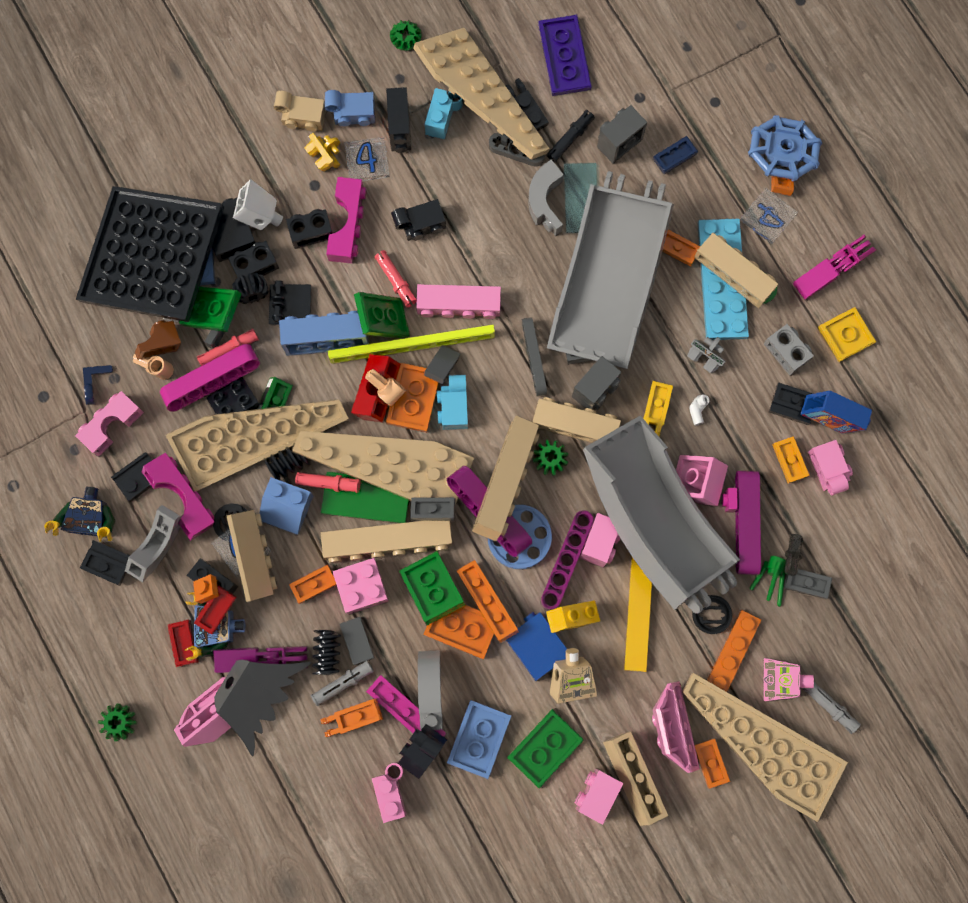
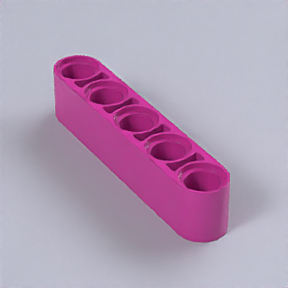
(209, 377)

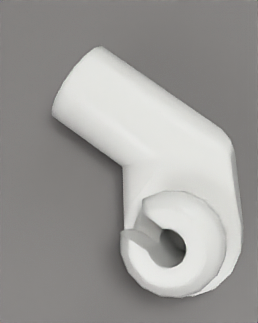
(697, 407)

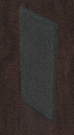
(577, 184)

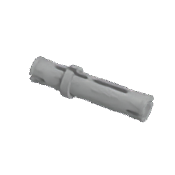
(319, 697)
(833, 708)

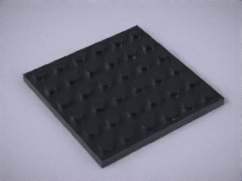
(150, 253)

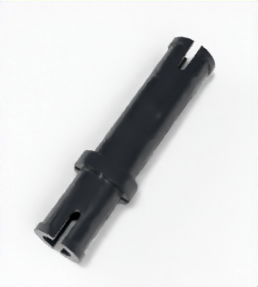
(576, 129)

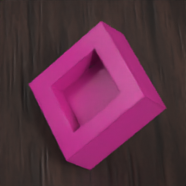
(729, 500)

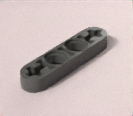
(534, 357)

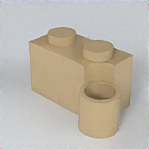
(300, 111)

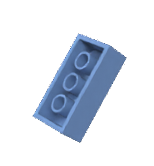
(321, 333)

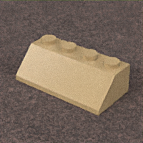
(250, 555)

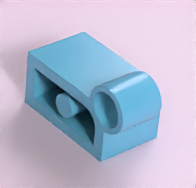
(441, 113)
(453, 404)

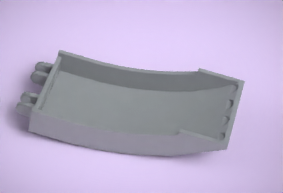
(611, 273)
(659, 516)

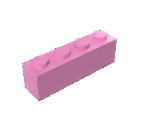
(458, 301)

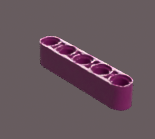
(471, 493)
(748, 523)
(574, 553)

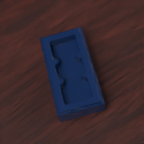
(675, 155)

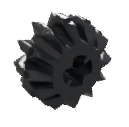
(252, 288)

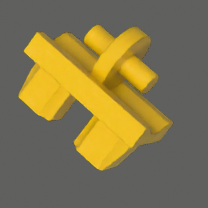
(318, 145)

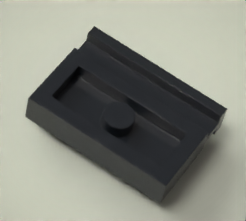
(789, 403)
(131, 479)
(105, 562)

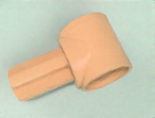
(152, 366)
(388, 389)

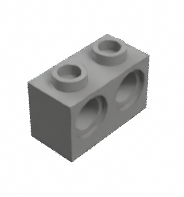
(784, 352)

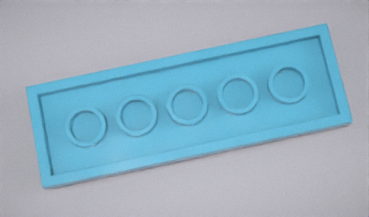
(723, 306)

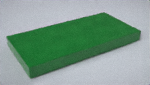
(368, 504)

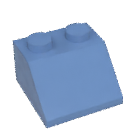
(285, 505)

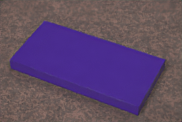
(564, 55)

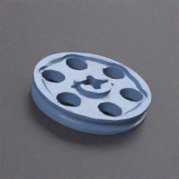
(541, 544)

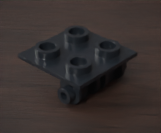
(288, 301)
(233, 398)

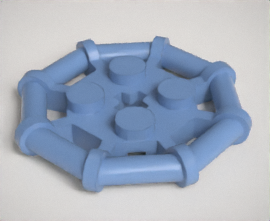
(777, 155)

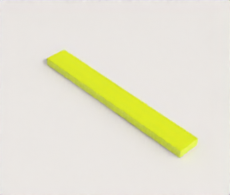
(412, 344)

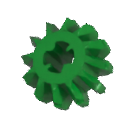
(555, 463)
(117, 713)

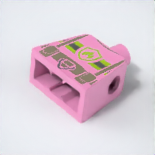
(784, 680)

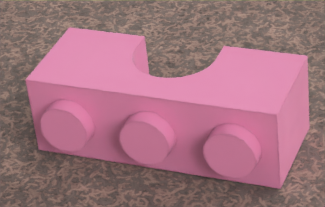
(94, 433)

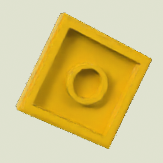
(847, 334)

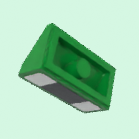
(275, 393)

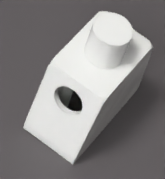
(256, 207)

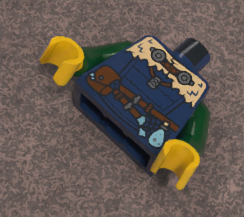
(84, 517)

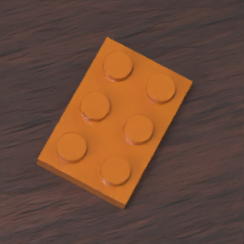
(416, 405)
(463, 630)

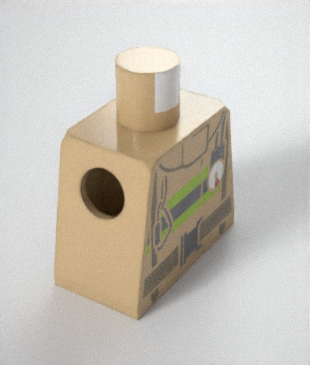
(572, 678)

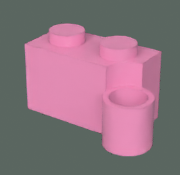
(831, 467)
(389, 795)

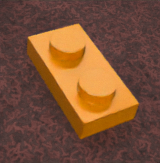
(790, 460)

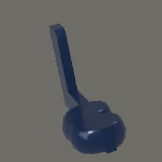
(87, 375)

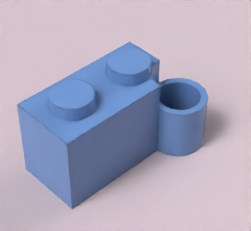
(351, 107)

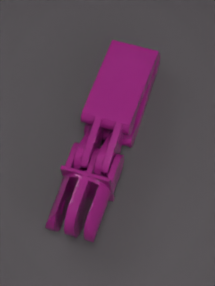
(226, 658)

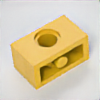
(573, 616)

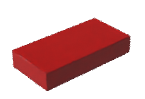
(215, 610)
(182, 638)

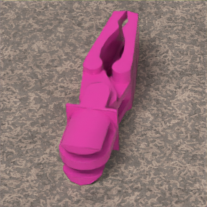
(826, 273)

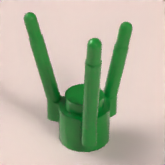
(775, 568)

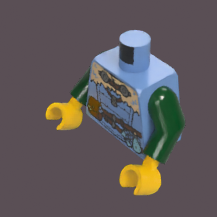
(205, 642)

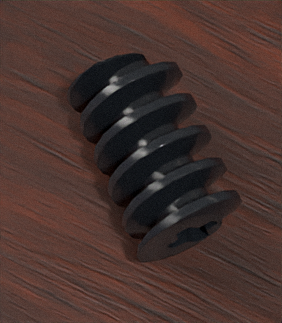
(285, 462)
(326, 652)

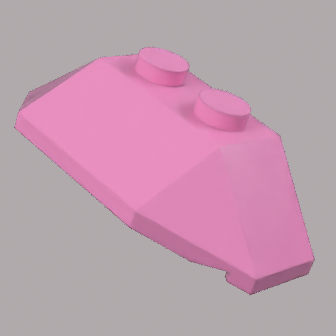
(200, 720)
(674, 728)

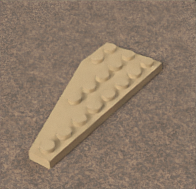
(465, 70)
(235, 440)
(392, 464)
(782, 760)

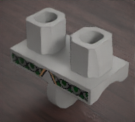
(714, 360)

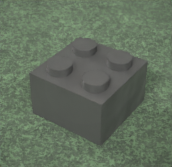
(621, 133)
(596, 384)

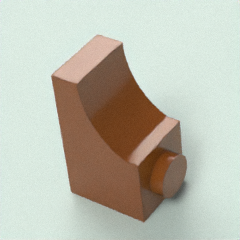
(163, 340)

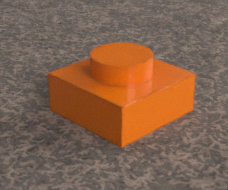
(782, 185)
(205, 589)

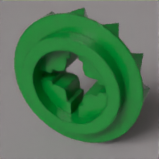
(413, 37)

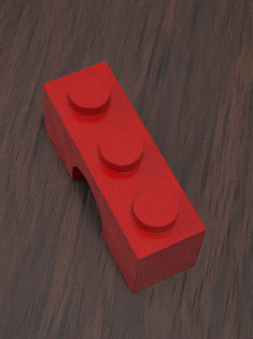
(367, 403)

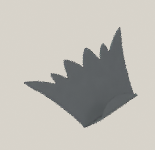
(251, 695)

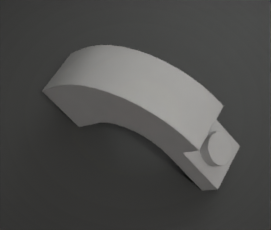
(542, 184)
(155, 546)
(429, 689)

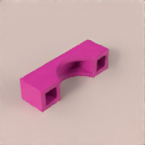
(342, 244)
(163, 473)

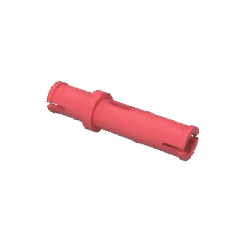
(400, 286)
(245, 338)
(328, 482)

